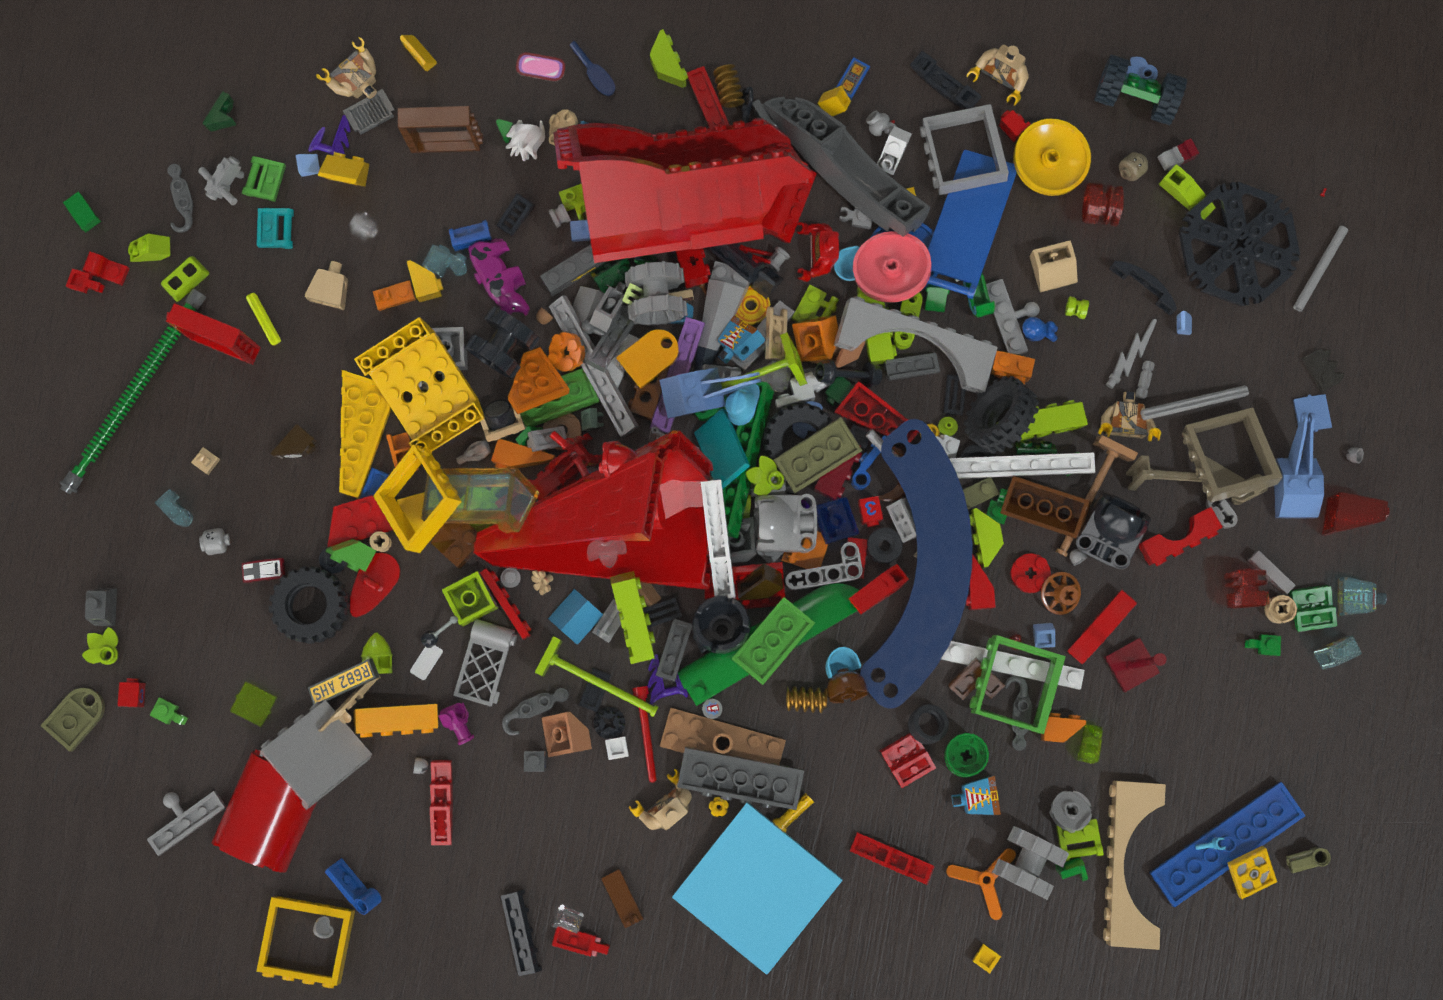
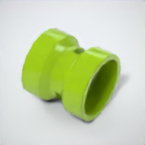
(1077, 307)

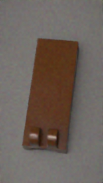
(622, 898)

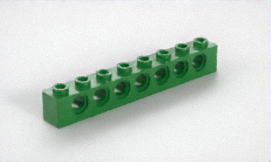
(750, 437)

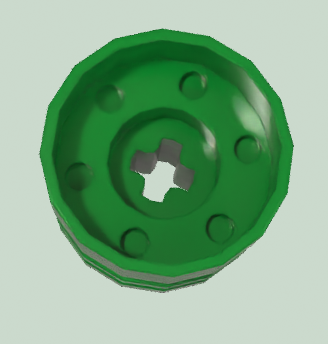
(976, 750)

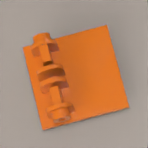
(811, 559)

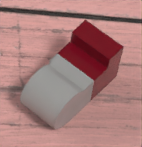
(1178, 155)

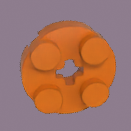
(557, 348)

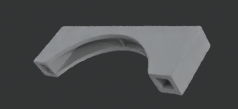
(969, 356)

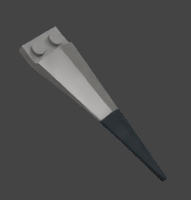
(722, 302)

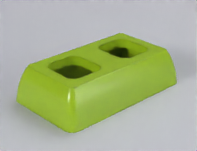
(188, 283)

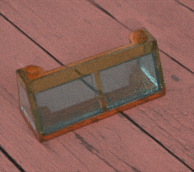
(487, 497)

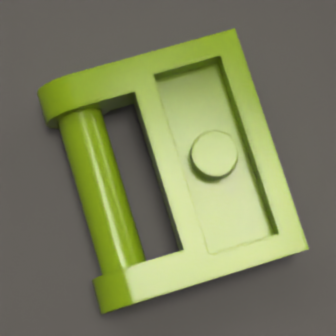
(1088, 833)

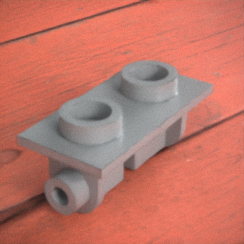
(608, 623)

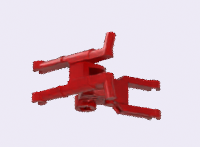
(565, 467)

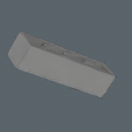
(1274, 575)

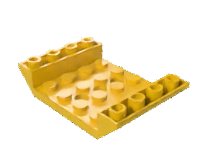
(413, 357)

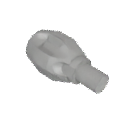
(475, 452)

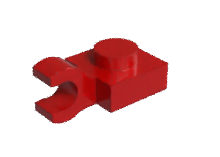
(81, 281)

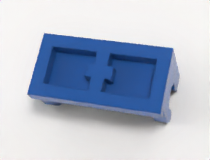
(469, 235)

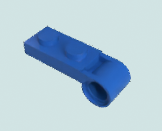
(866, 460)
(352, 888)

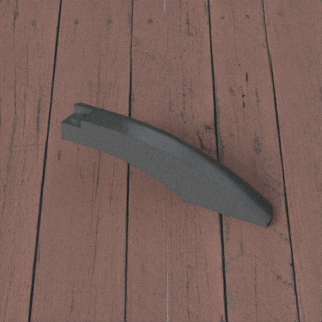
(846, 165)

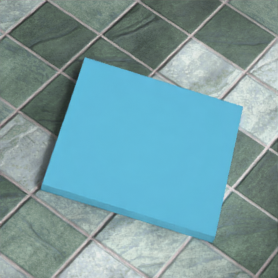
(757, 888)

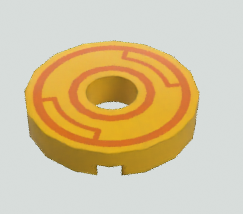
(759, 313)

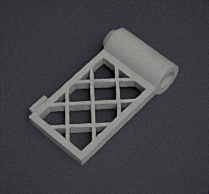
(488, 636)

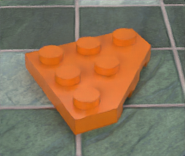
(536, 382)

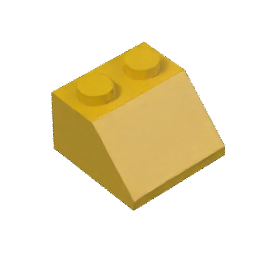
(344, 170)

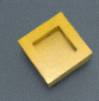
(986, 958)

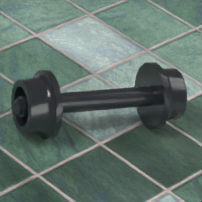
(870, 374)

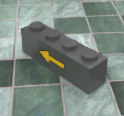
(569, 271)

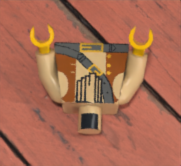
(1005, 67)
(353, 75)
(1126, 421)
(667, 809)

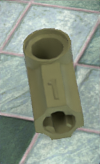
(1306, 859)

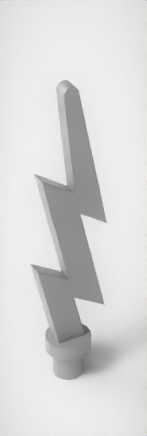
(1126, 364)

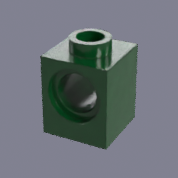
(838, 391)

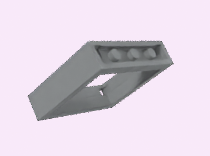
(957, 118)

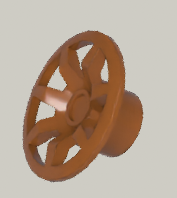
(1063, 593)

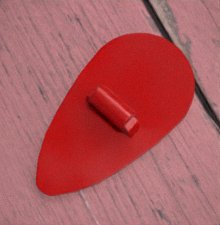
(374, 584)

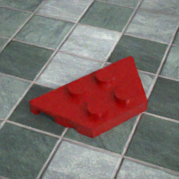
(357, 521)

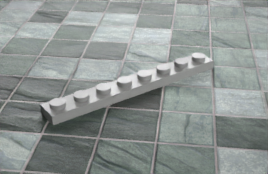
(601, 381)

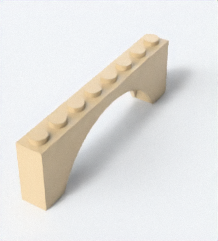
(1124, 922)

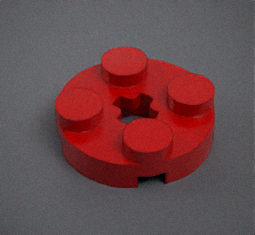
(1022, 564)

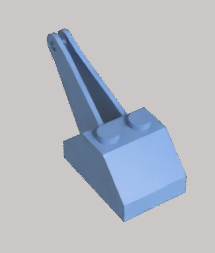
(698, 391)
(1302, 481)

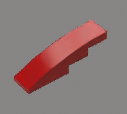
(1102, 626)
(441, 802)
(892, 858)

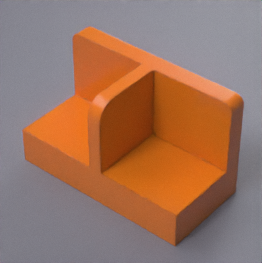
(399, 446)

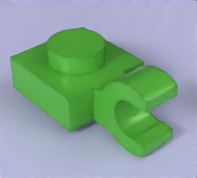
(166, 712)

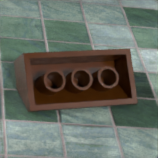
(1045, 507)

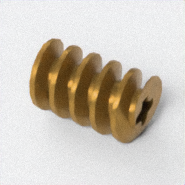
(727, 87)
(805, 699)

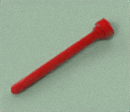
(641, 693)

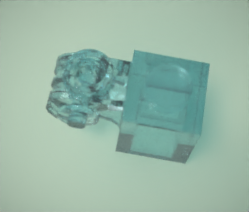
(440, 259)

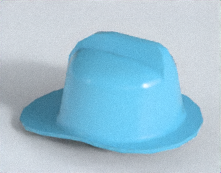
(742, 404)

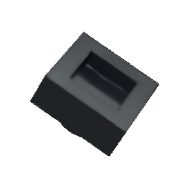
(859, 434)

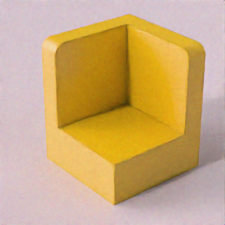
(834, 101)

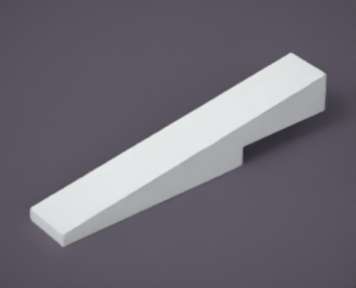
(718, 538)

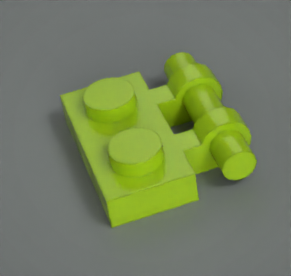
(810, 304)

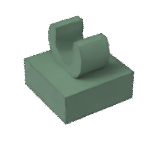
(589, 419)

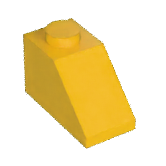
(424, 282)

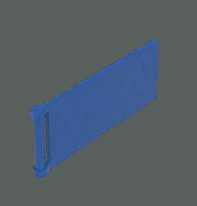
(968, 225)

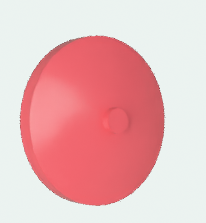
(892, 267)

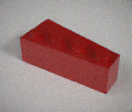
(872, 412)

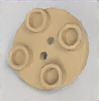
(561, 120)

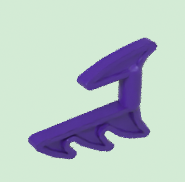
(336, 146)
(659, 690)

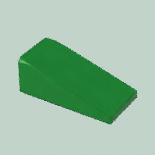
(81, 212)

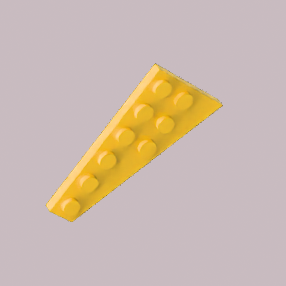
(362, 425)

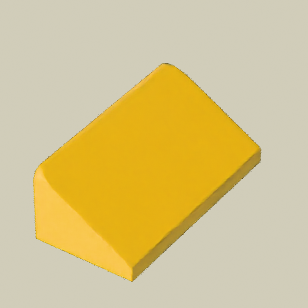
(418, 51)

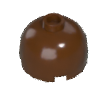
(846, 685)

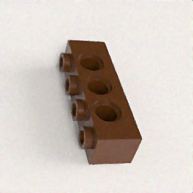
(646, 410)

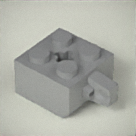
(456, 340)

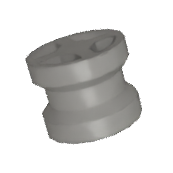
(559, 215)

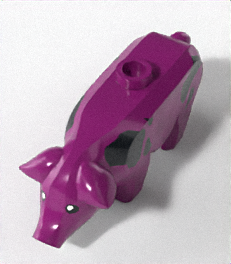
(496, 279)

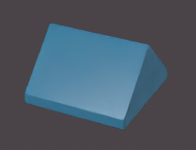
(575, 616)

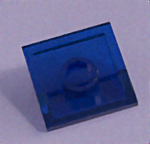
(836, 520)

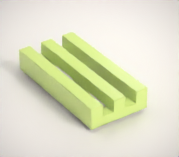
(628, 293)

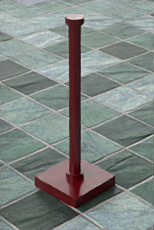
(1134, 664)

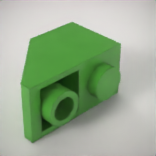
(354, 553)

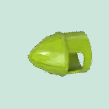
(380, 652)

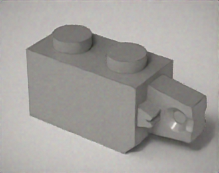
(608, 307)

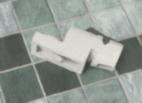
(803, 393)

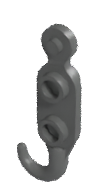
(181, 196)
(533, 707)
(1021, 711)

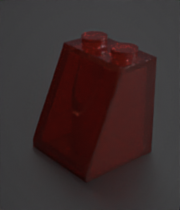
(1352, 512)

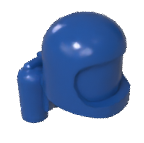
(1036, 329)

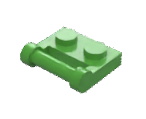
(269, 179)

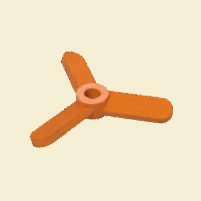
(977, 878)

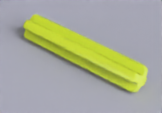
(263, 319)

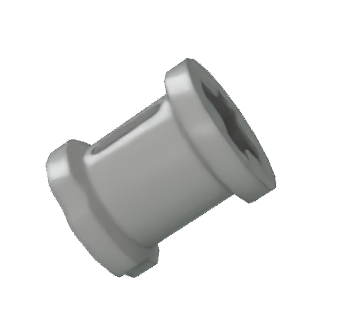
(777, 258)

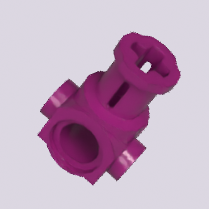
(455, 719)

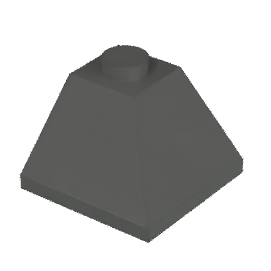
(744, 546)

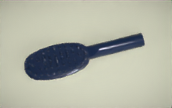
(598, 76)

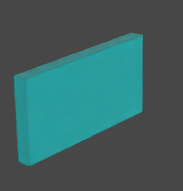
(722, 448)

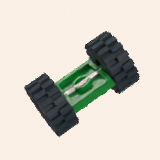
(1165, 95)

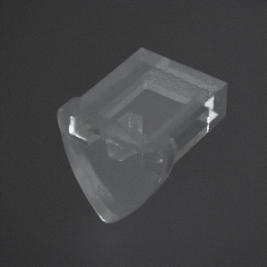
(568, 919)

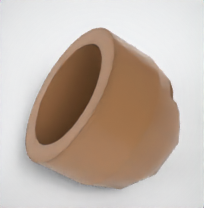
(543, 316)

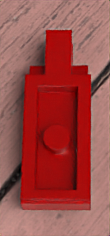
(580, 943)

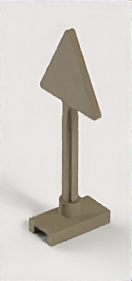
(1141, 471)

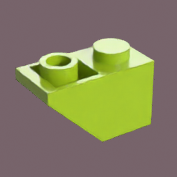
(149, 248)

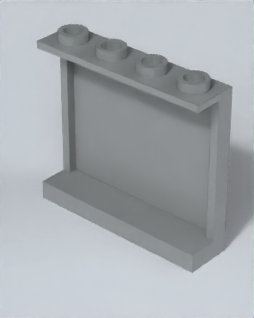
(313, 759)

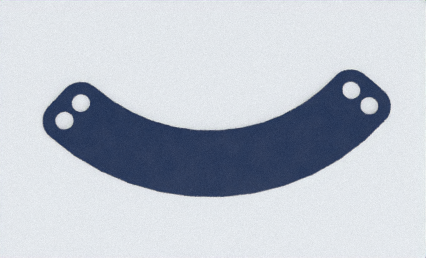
(941, 567)

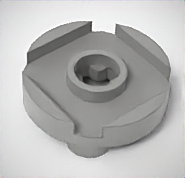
(1060, 814)

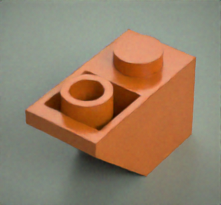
(1061, 729)

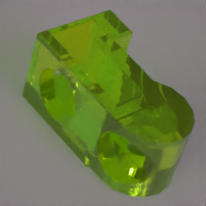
(1090, 744)

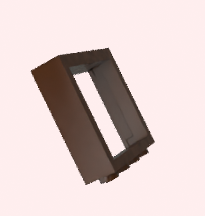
(432, 117)

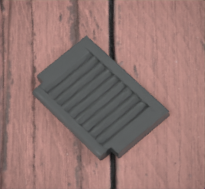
(369, 112)

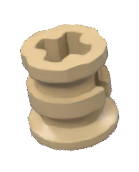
(376, 538)

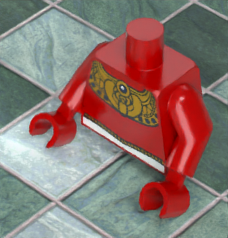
(823, 249)

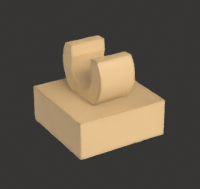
(205, 460)

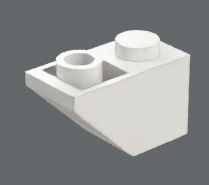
(893, 150)

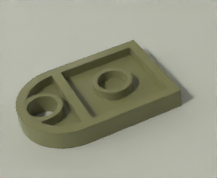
(74, 718)

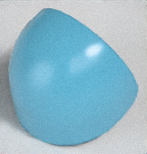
(844, 264)
(842, 658)

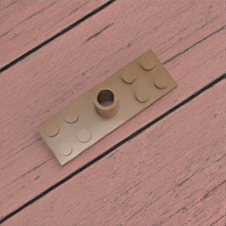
(701, 733)

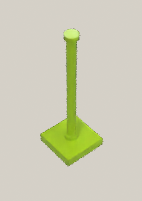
(791, 360)
(551, 658)

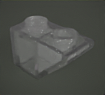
(777, 379)

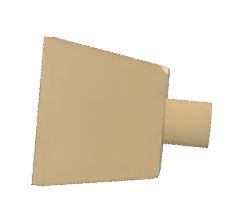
(328, 287)

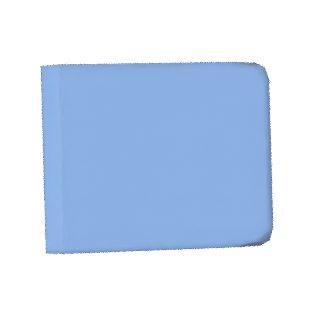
(307, 164)
(1184, 323)
(1044, 635)

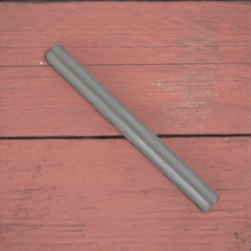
(1195, 402)

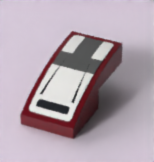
(263, 570)

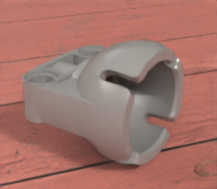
(784, 523)

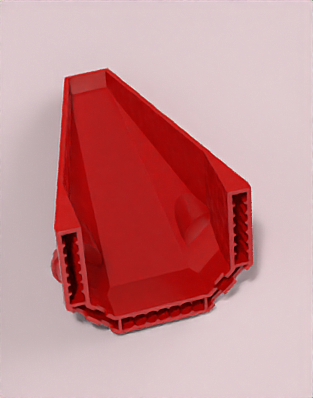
(635, 496)

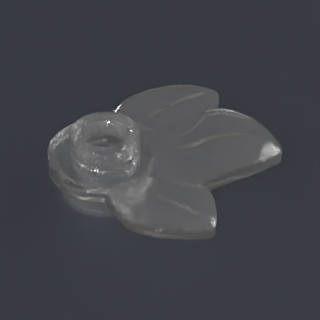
(606, 551)

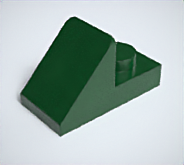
(217, 116)

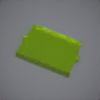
(253, 704)

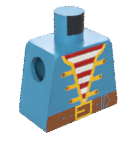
(739, 340)
(979, 797)

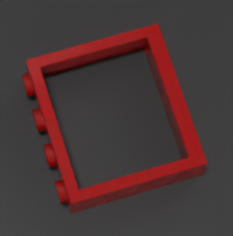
(213, 333)

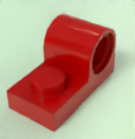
(105, 269)

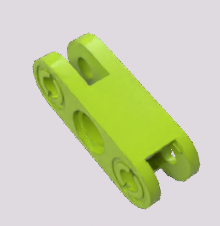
(907, 308)

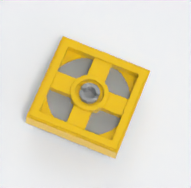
(1252, 872)

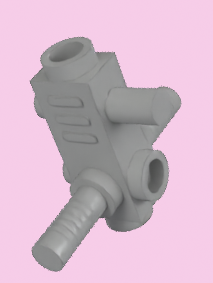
(219, 184)

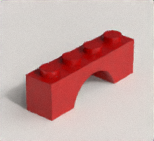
(1200, 526)

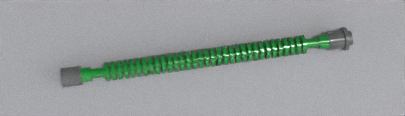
(74, 478)

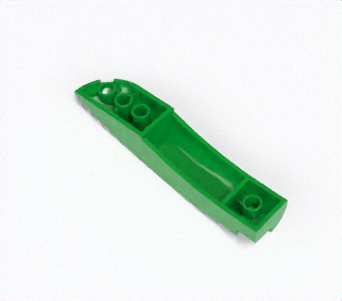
(718, 671)

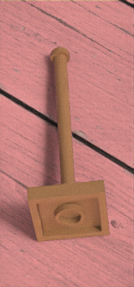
(1113, 450)

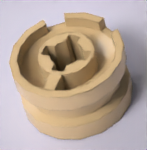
(1288, 605)

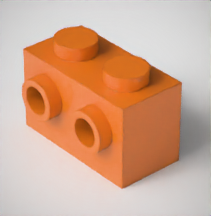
(1012, 365)

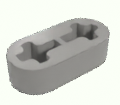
(1227, 510)

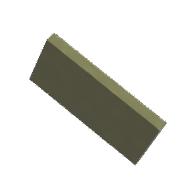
(817, 455)

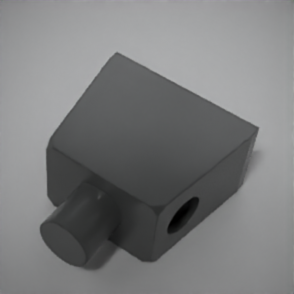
(101, 606)

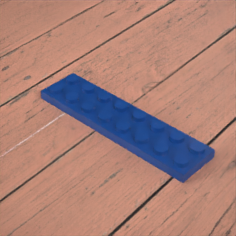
(1242, 833)

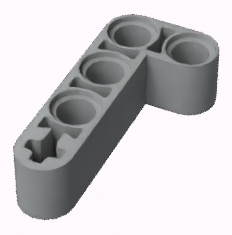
(823, 571)

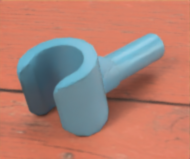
(1213, 844)

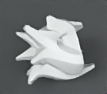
(526, 139)

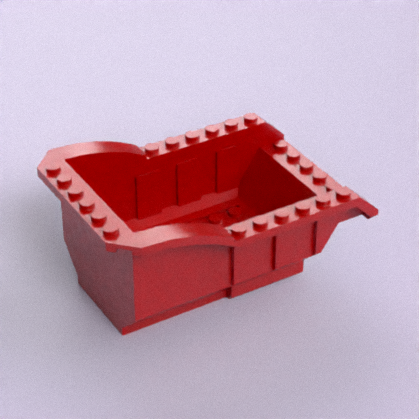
(677, 187)

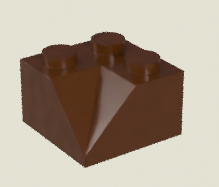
(456, 542)

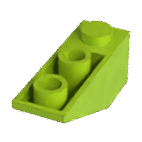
(1185, 190)

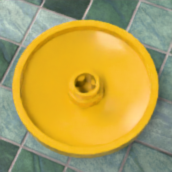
(1052, 157)

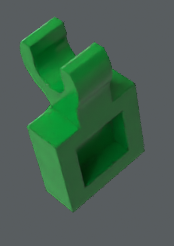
(995, 507)
(1266, 645)

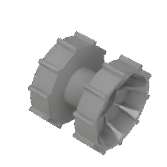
(656, 305)
(1030, 862)

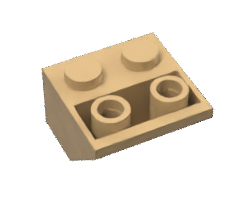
(1054, 266)

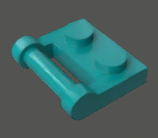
(268, 228)

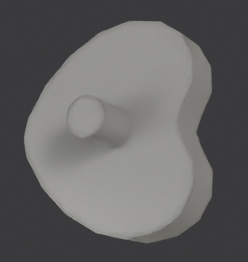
(322, 928)

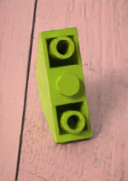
(666, 62)
(986, 537)

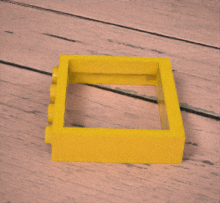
(386, 500)
(310, 907)

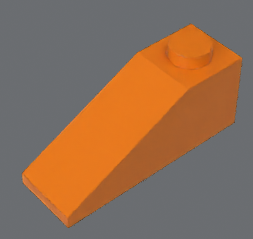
(518, 456)

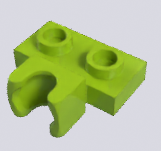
(572, 199)

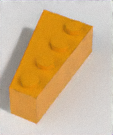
(398, 718)

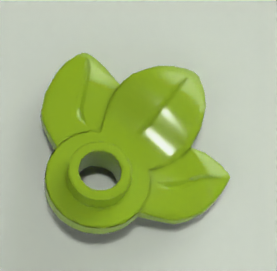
(762, 476)
(100, 645)

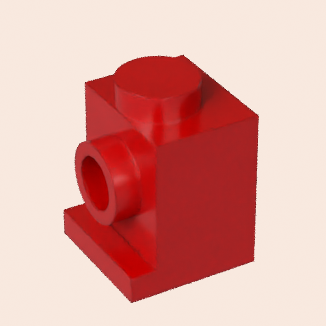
(1013, 124)

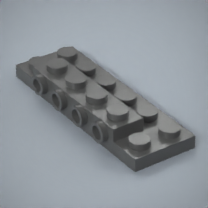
(740, 778)

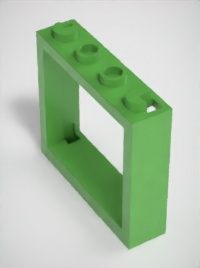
(1048, 691)

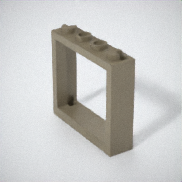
(1259, 442)

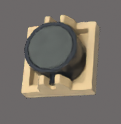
(500, 420)

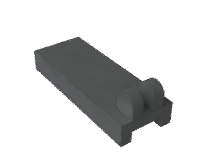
(911, 366)

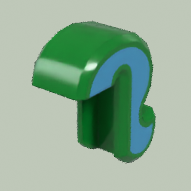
(981, 303)

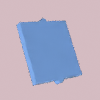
(1316, 405)

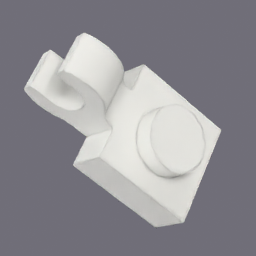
(949, 444)

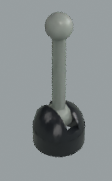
(431, 638)

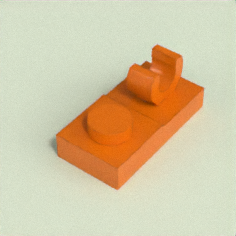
(394, 295)

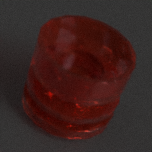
(1106, 204)
(1247, 589)

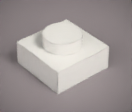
(617, 748)

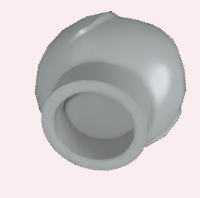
(879, 122)

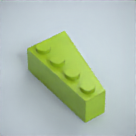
(1057, 419)
(632, 616)

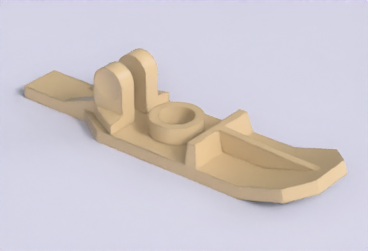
(341, 713)

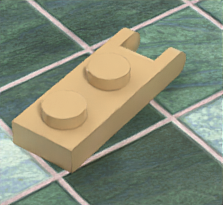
(775, 327)

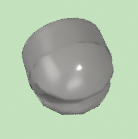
(1355, 455)
(1077, 556)
(420, 766)

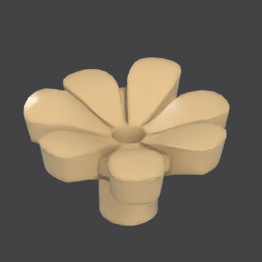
(542, 581)

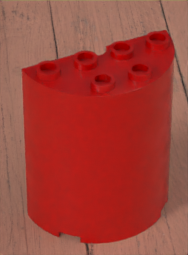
(262, 818)

